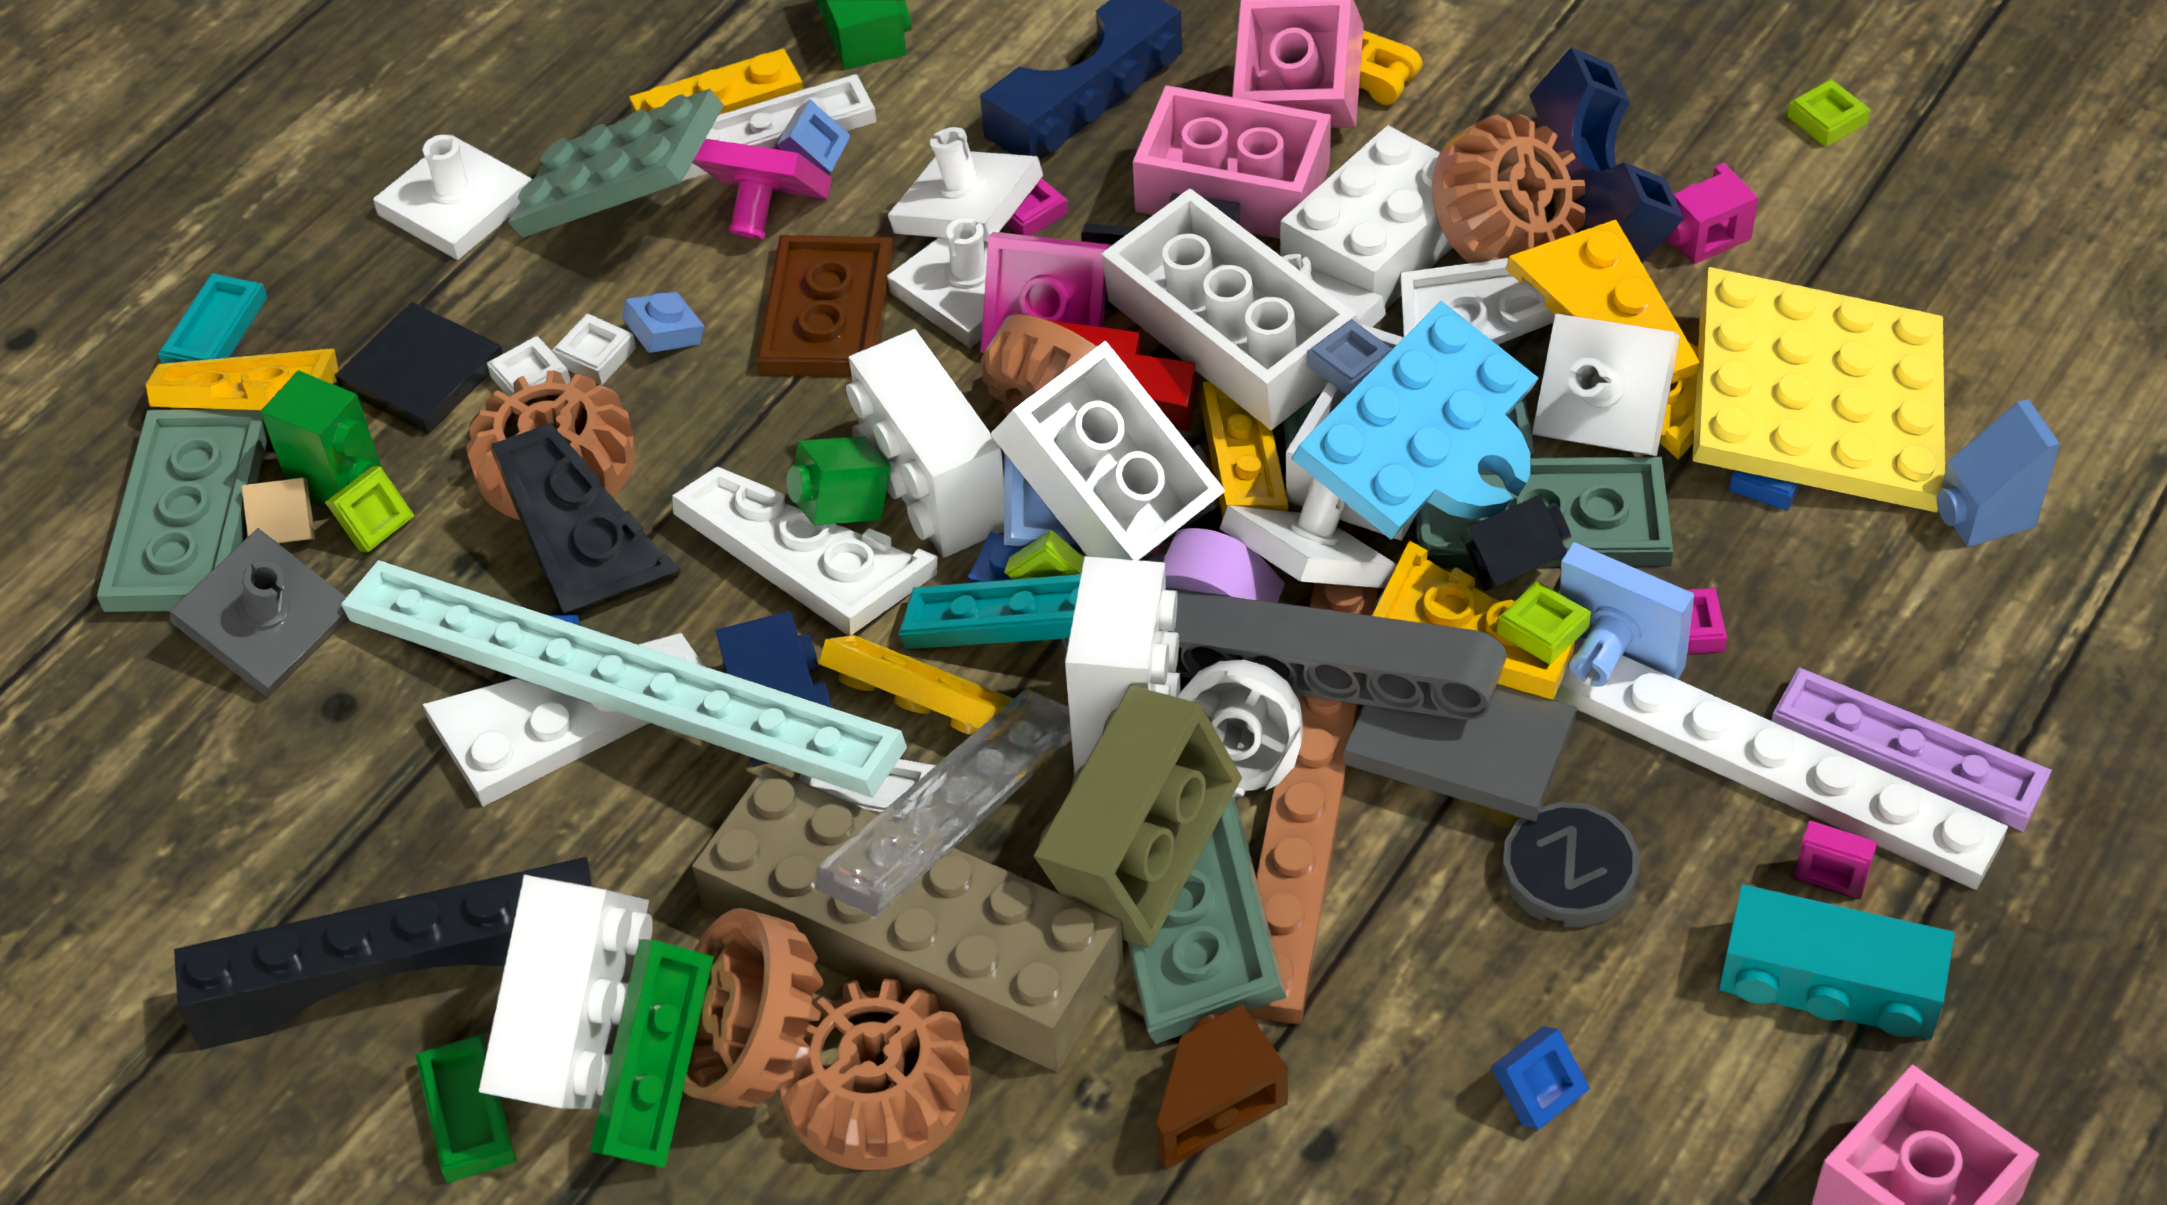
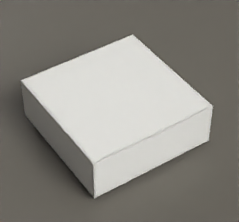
(595, 348)
(528, 360)

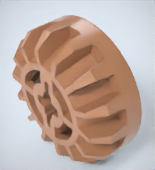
(1495, 193)
(1028, 356)
(581, 412)
(752, 1009)
(865, 1105)

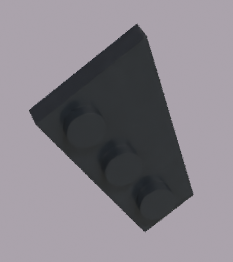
(575, 527)

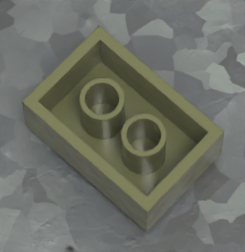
(1140, 812)

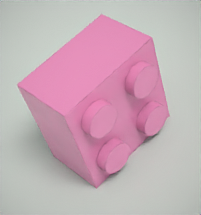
(1301, 56)
(1925, 1150)

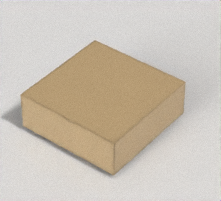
(279, 510)

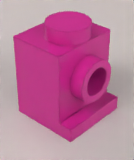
(1716, 215)

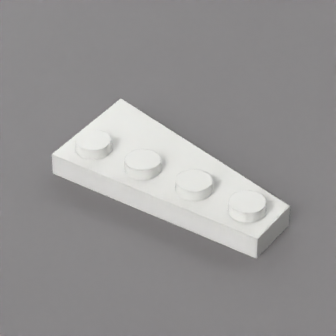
(824, 567)
(525, 731)

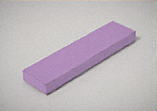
(1913, 748)

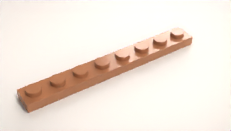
(1305, 824)

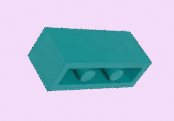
(1837, 962)

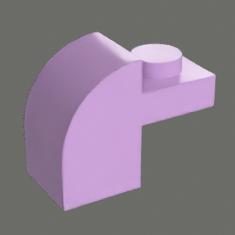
(1218, 565)

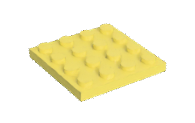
(1820, 389)

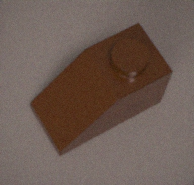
(1218, 1085)

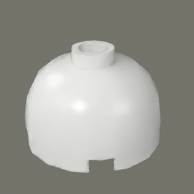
(1253, 717)

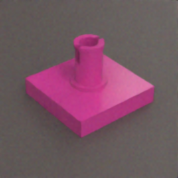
(759, 174)
(1042, 280)

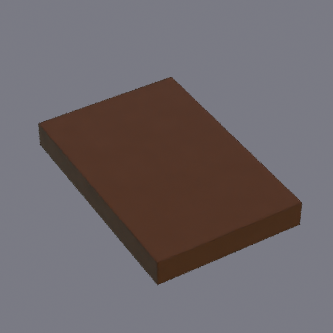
(824, 303)

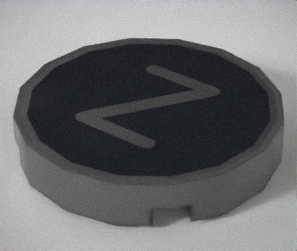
(1571, 864)

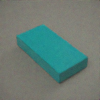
(214, 320)

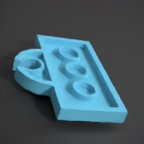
(1426, 428)

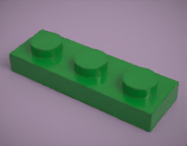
(651, 1053)

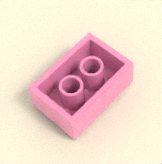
(1231, 152)

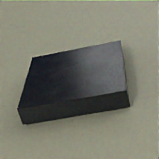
(419, 367)

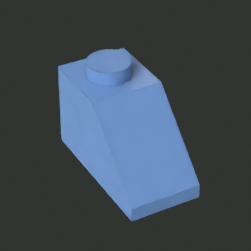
(1999, 477)

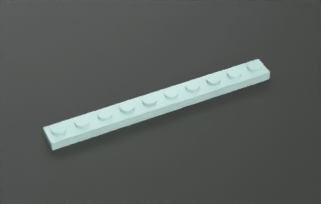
(628, 678)

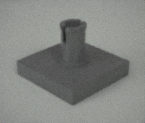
(261, 612)

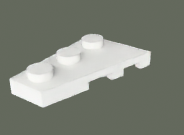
(1480, 294)

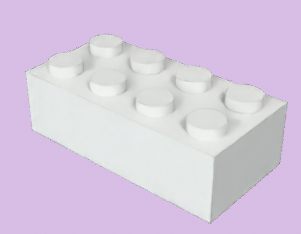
(1225, 305)

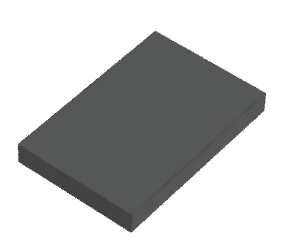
(1488, 761)

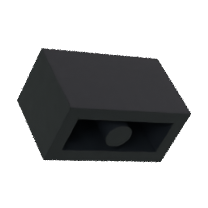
(1516, 541)

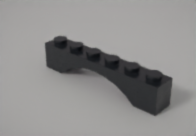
(264, 977)

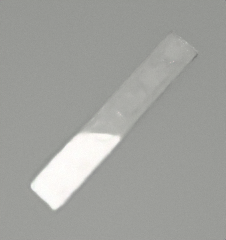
(945, 804)

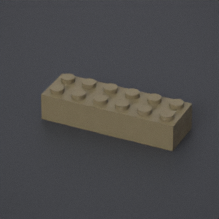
(988, 943)

